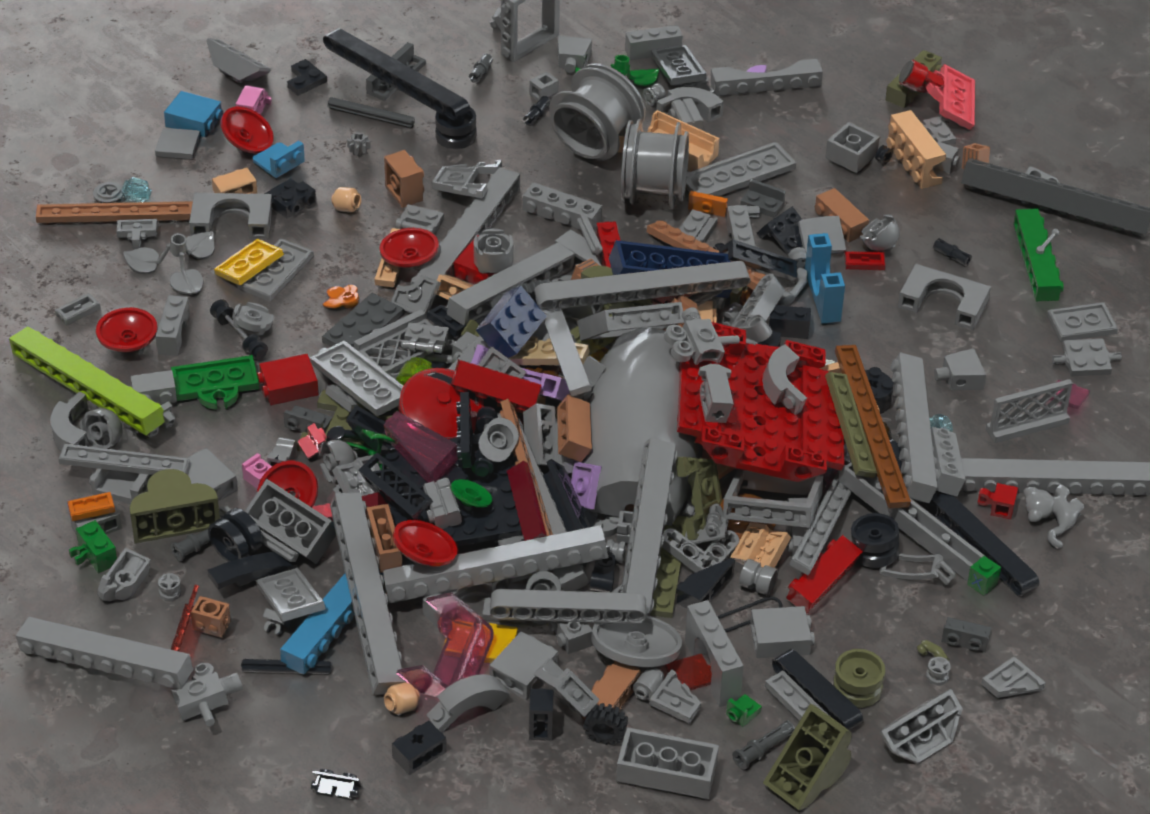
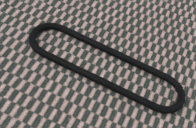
(747, 606)

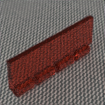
(183, 623)

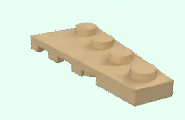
(542, 353)

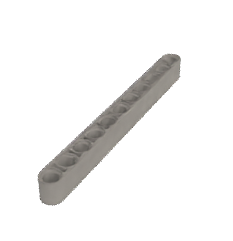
(641, 285)

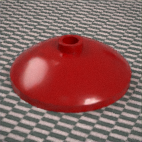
(246, 129)
(409, 247)
(126, 329)
(294, 478)
(424, 543)

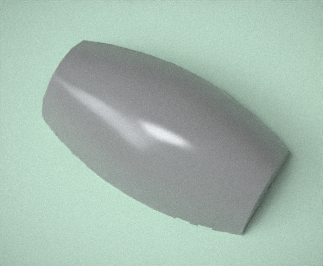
(629, 406)

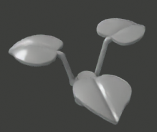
(188, 282)

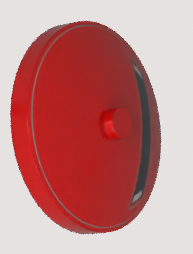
(432, 401)

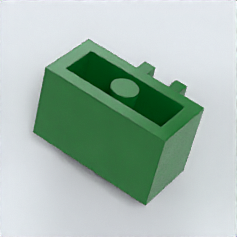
(94, 546)

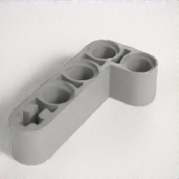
(758, 308)

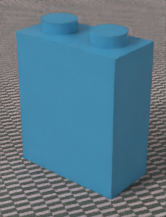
(193, 113)

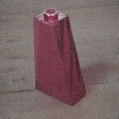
(421, 447)

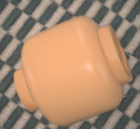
(346, 199)
(401, 698)

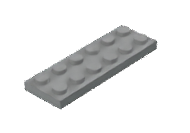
(739, 170)
(359, 377)

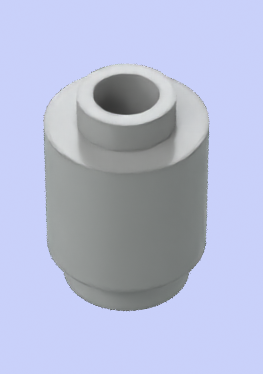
(648, 683)

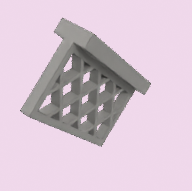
(391, 335)
(1033, 419)

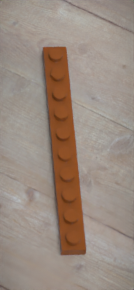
(877, 438)

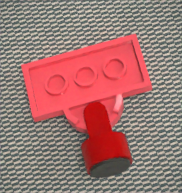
(947, 86)

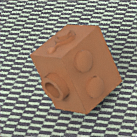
(210, 616)

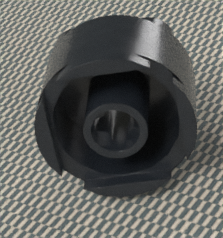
(881, 387)

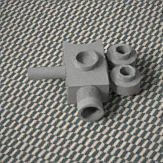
(696, 339)
(205, 692)

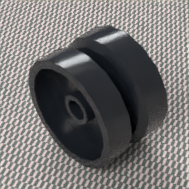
(456, 133)
(235, 535)
(877, 538)

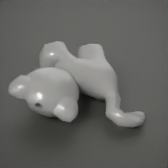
(1042, 505)

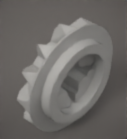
(111, 188)

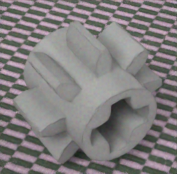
(358, 144)

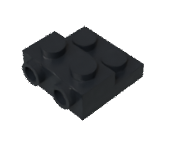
(292, 197)

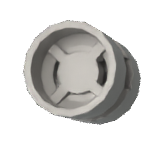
(759, 577)

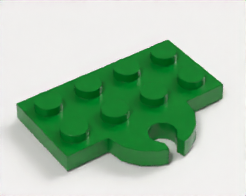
(215, 380)

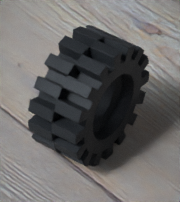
(606, 724)

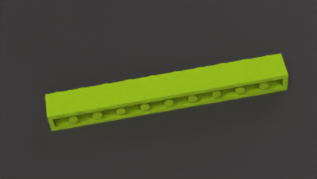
(83, 376)

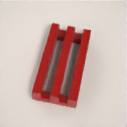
(864, 260)

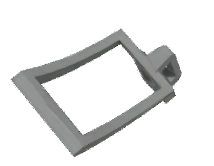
(938, 563)

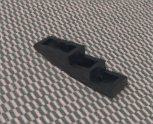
(249, 569)

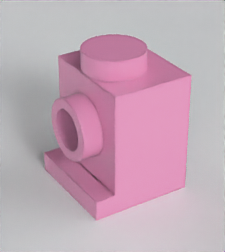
(254, 469)

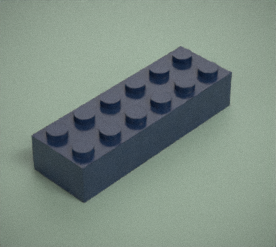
(641, 257)

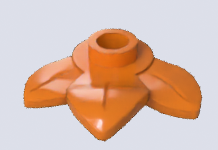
(342, 296)

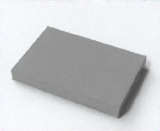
(1082, 322)

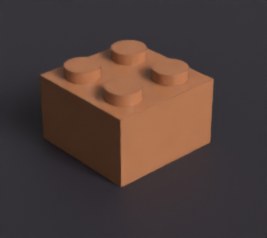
(404, 178)

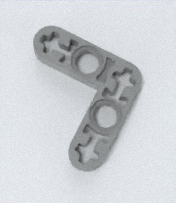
(699, 556)

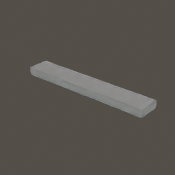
(120, 460)

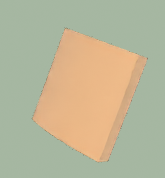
(761, 545)

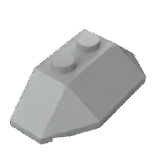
(234, 62)
(924, 728)

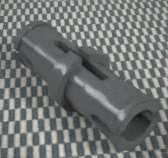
(480, 68)

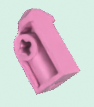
(254, 98)

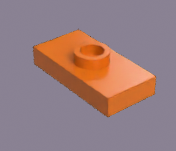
(708, 203)
(91, 506)

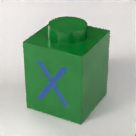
(984, 575)

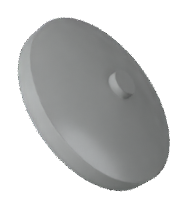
(638, 644)

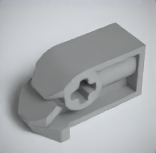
(715, 393)
(124, 576)

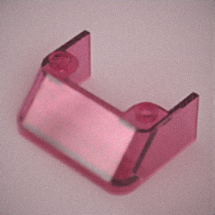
(464, 651)

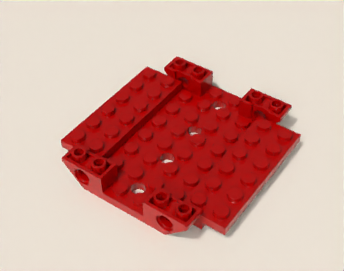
(789, 443)

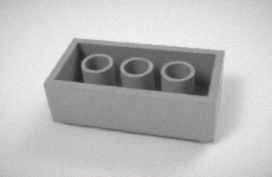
(292, 521)
(667, 763)

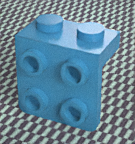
(280, 158)

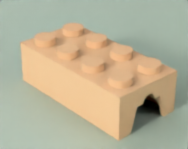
(702, 145)
(915, 148)

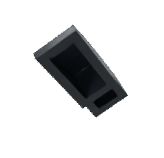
(361, 419)

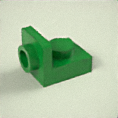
(742, 710)

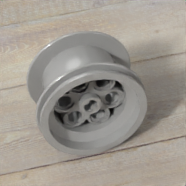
(596, 111)
(654, 163)

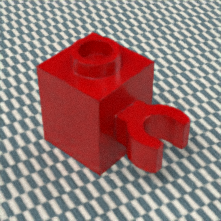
(1002, 500)

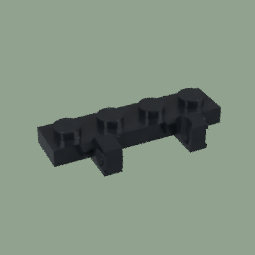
(465, 431)

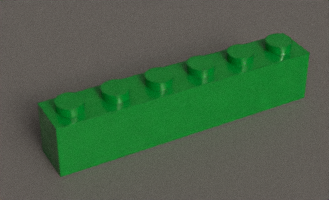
(1040, 267)

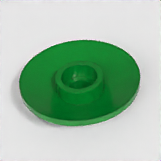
(471, 493)

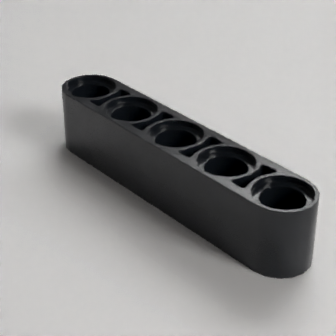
(818, 688)

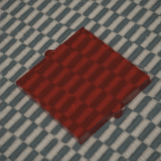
(692, 671)

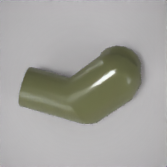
(927, 646)

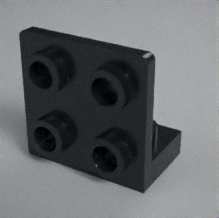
(784, 230)

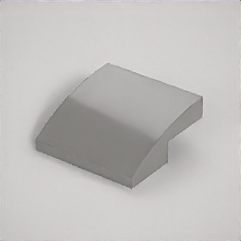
(823, 225)
(496, 361)
(350, 478)

